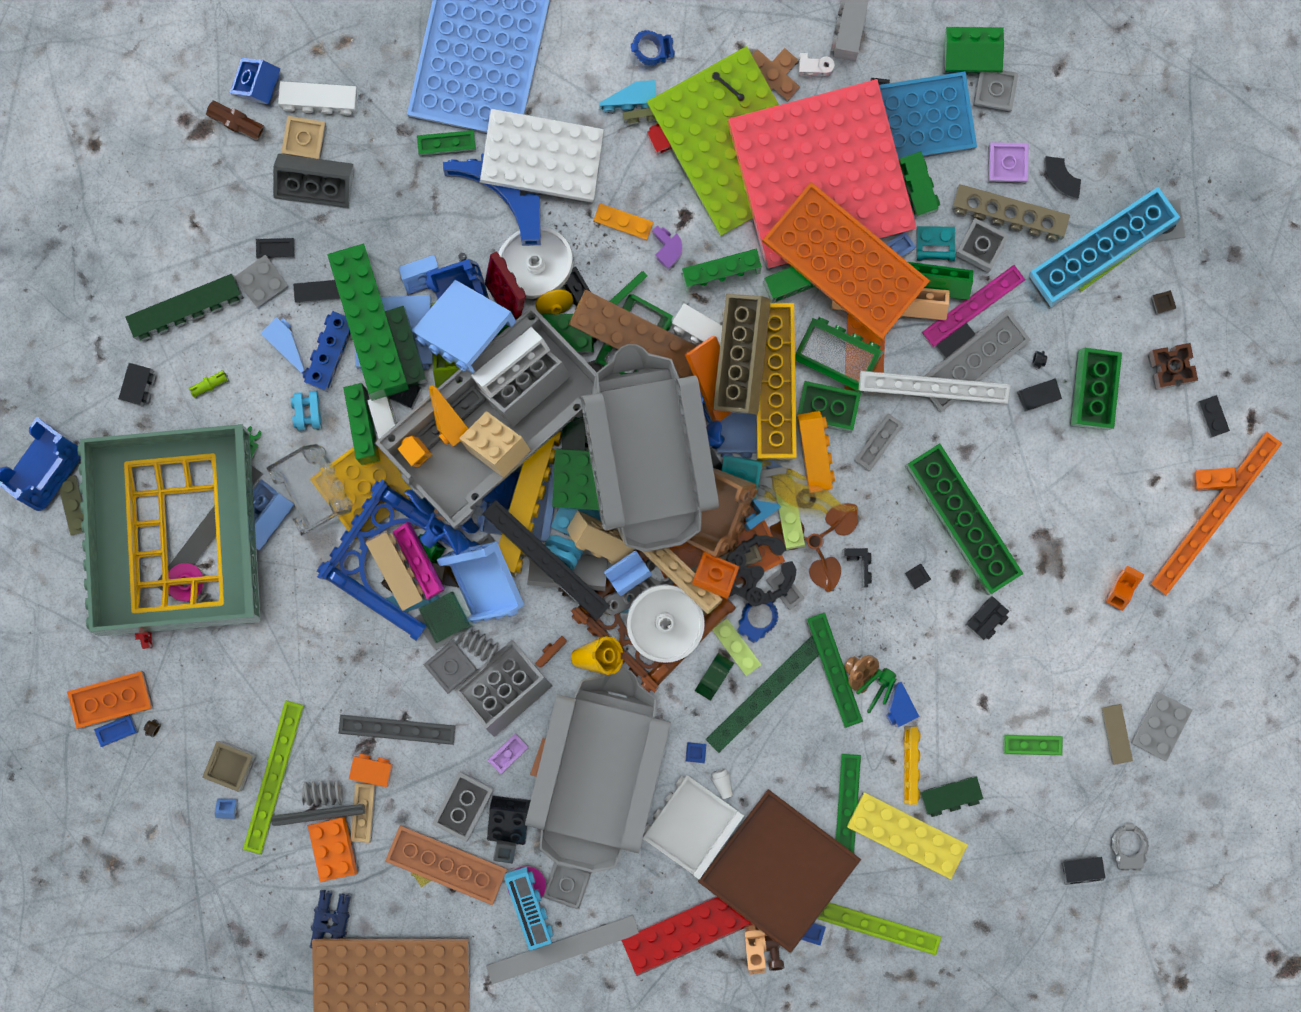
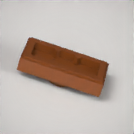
(550, 650)

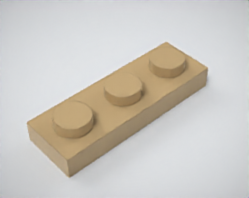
(362, 824)

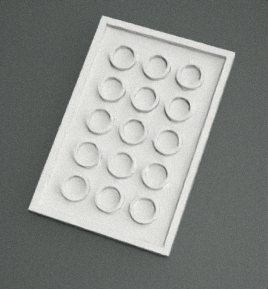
(541, 155)

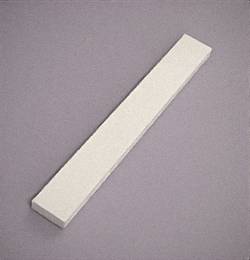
(934, 387)

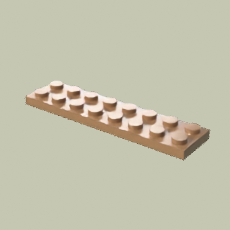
(620, 327)

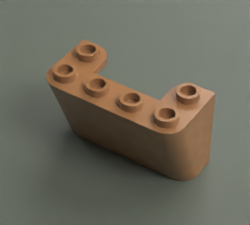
(723, 525)

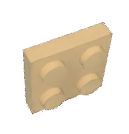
(303, 137)

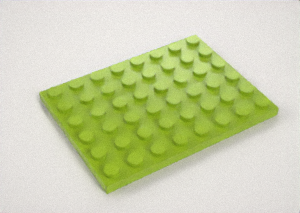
(697, 128)

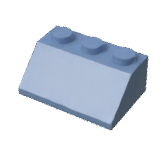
(269, 511)

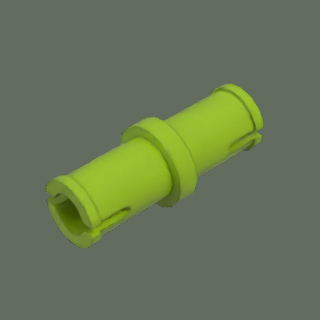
(208, 383)

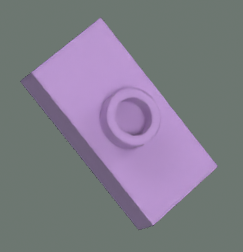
(508, 753)

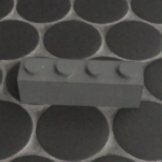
(312, 180)

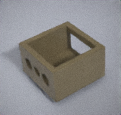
(228, 766)

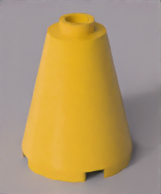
(599, 656)

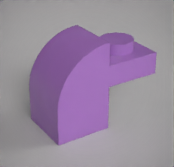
(672, 248)

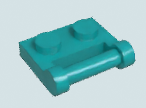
(935, 237)

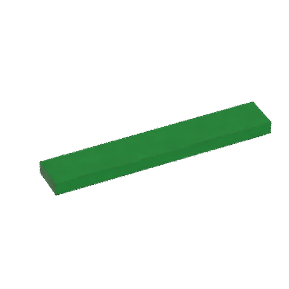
(834, 670)
(847, 799)

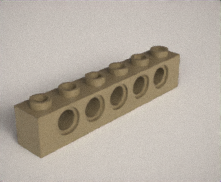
(1058, 219)

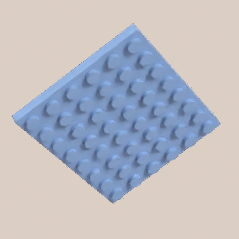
(477, 60)

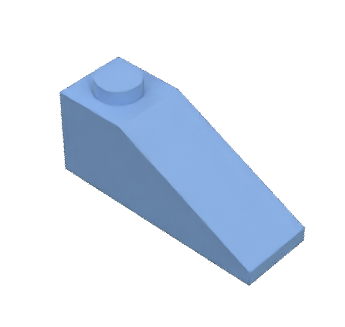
(283, 340)

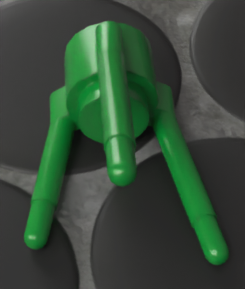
(886, 679)

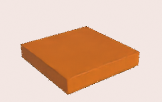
(715, 575)

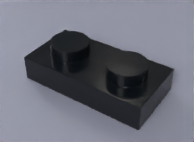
(1213, 416)

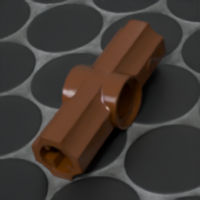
(235, 120)

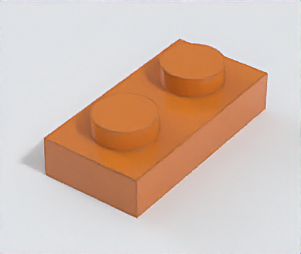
(1216, 479)

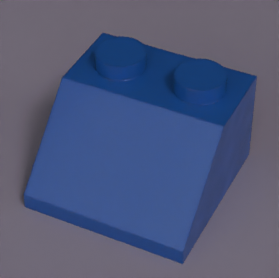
(255, 80)
(900, 707)

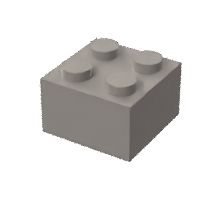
(981, 245)

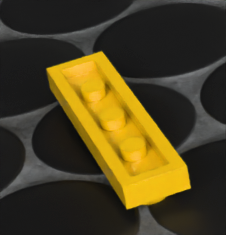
(911, 771)

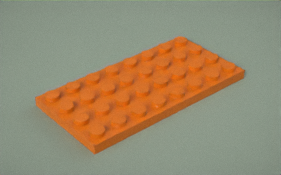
(845, 261)

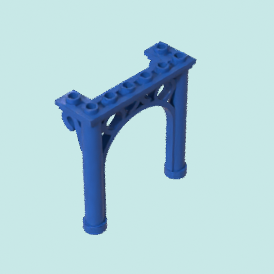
(365, 593)

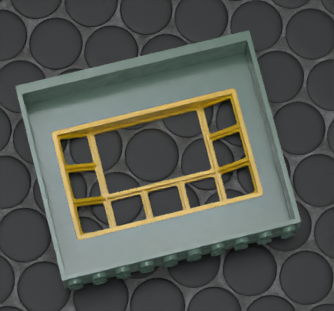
(113, 527)

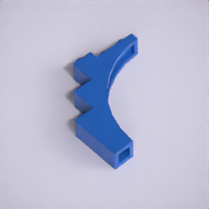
(525, 208)

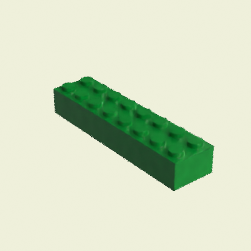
(367, 322)
(964, 519)

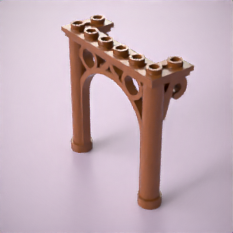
(637, 666)

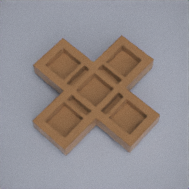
(776, 72)

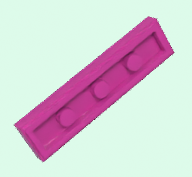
(418, 560)

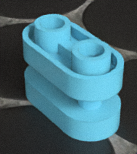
(300, 419)
(564, 550)

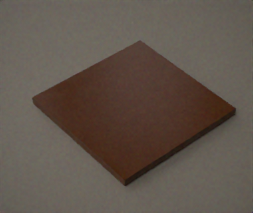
(779, 871)

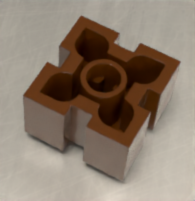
(1178, 356)

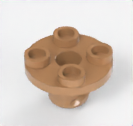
(861, 670)

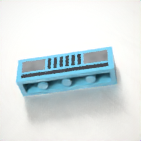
(528, 909)

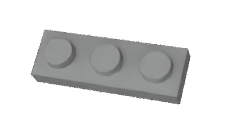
(879, 442)

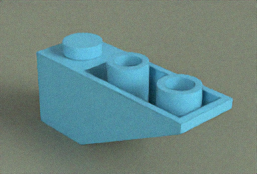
(630, 97)

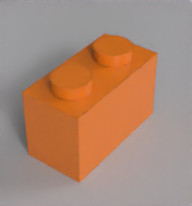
(371, 771)

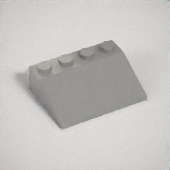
(529, 388)
(503, 688)

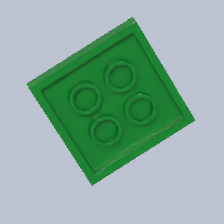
(574, 480)

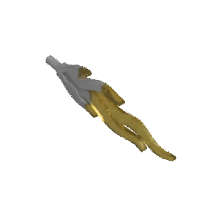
(792, 491)

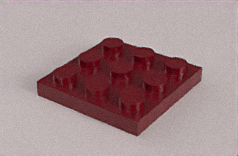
(503, 286)

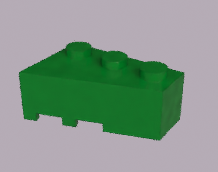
(919, 185)

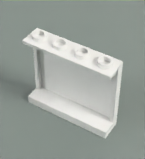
(692, 826)

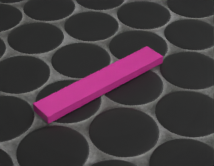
(974, 306)

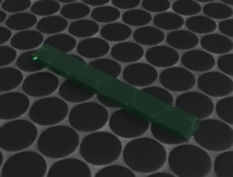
(763, 695)

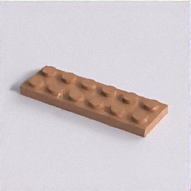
(446, 865)

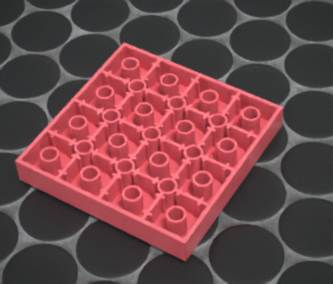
(829, 140)

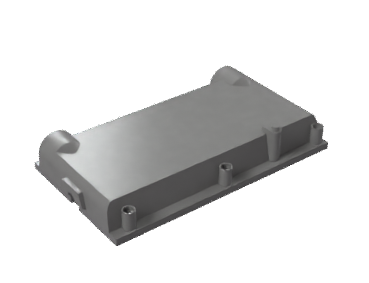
(454, 477)

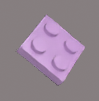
(1008, 162)

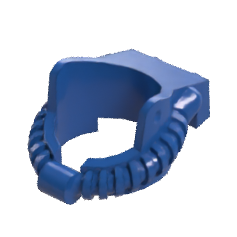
(663, 44)
(752, 632)

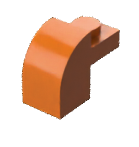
(1124, 587)

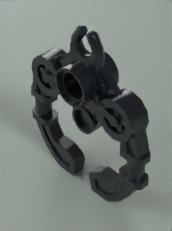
(751, 575)

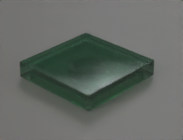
(444, 617)

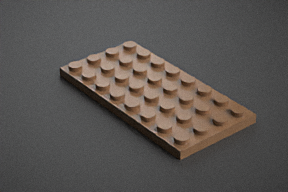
(390, 975)

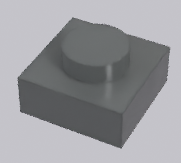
(504, 852)

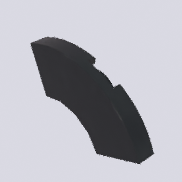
(1061, 178)

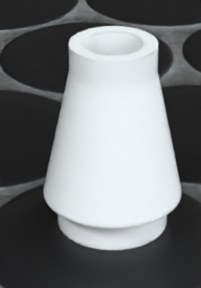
(722, 781)

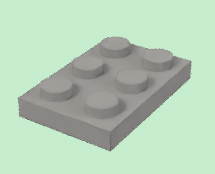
(1161, 726)

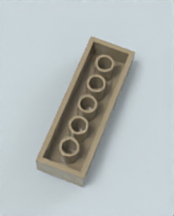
(742, 354)

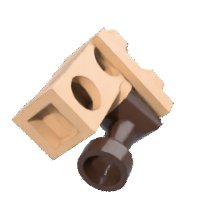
(756, 945)

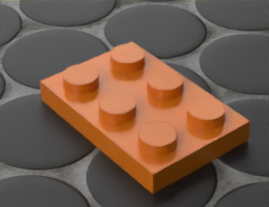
(332, 849)

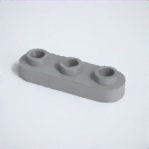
(621, 603)

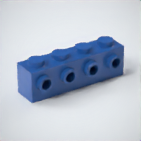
(329, 352)

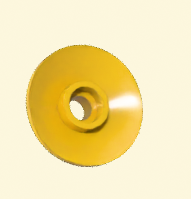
(554, 302)

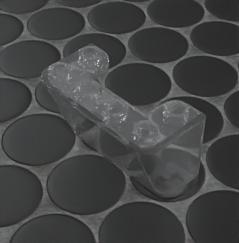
(312, 487)

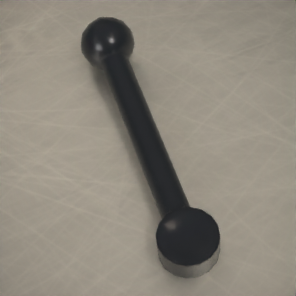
(716, 76)

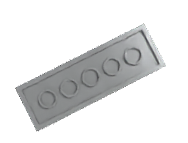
(981, 354)

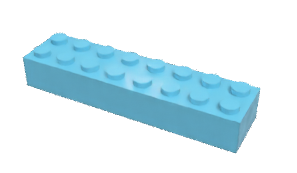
(1104, 247)

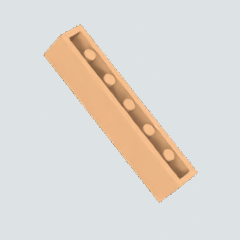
(928, 304)

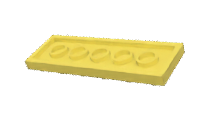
(907, 835)

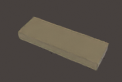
(1117, 734)

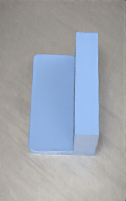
(415, 274)
(628, 573)

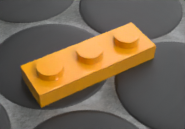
(623, 221)

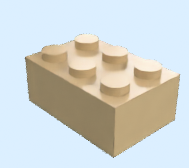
(495, 444)
(589, 534)

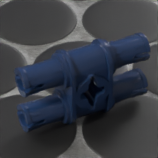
(338, 916)

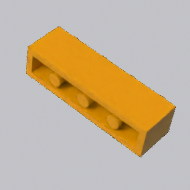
(814, 450)

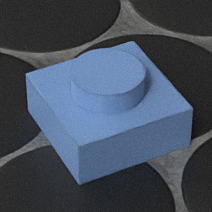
(226, 808)

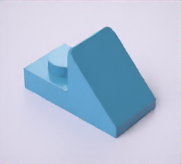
(763, 510)

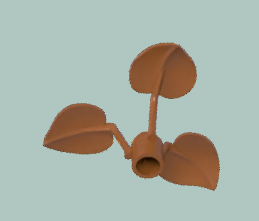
(826, 571)

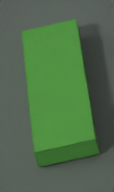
(1033, 745)

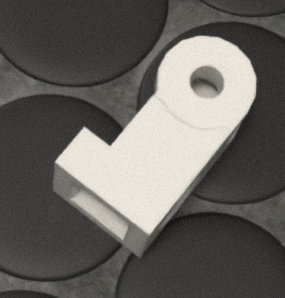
(815, 67)

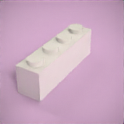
(318, 97)
(510, 362)

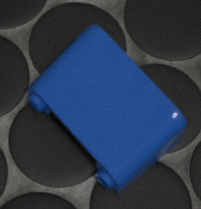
(465, 272)
(41, 467)

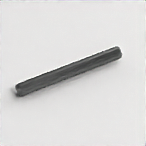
(315, 815)

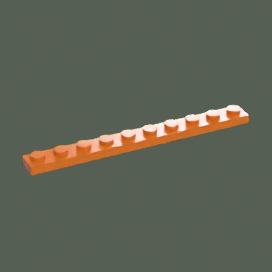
(1215, 514)

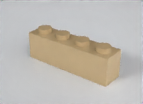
(394, 569)

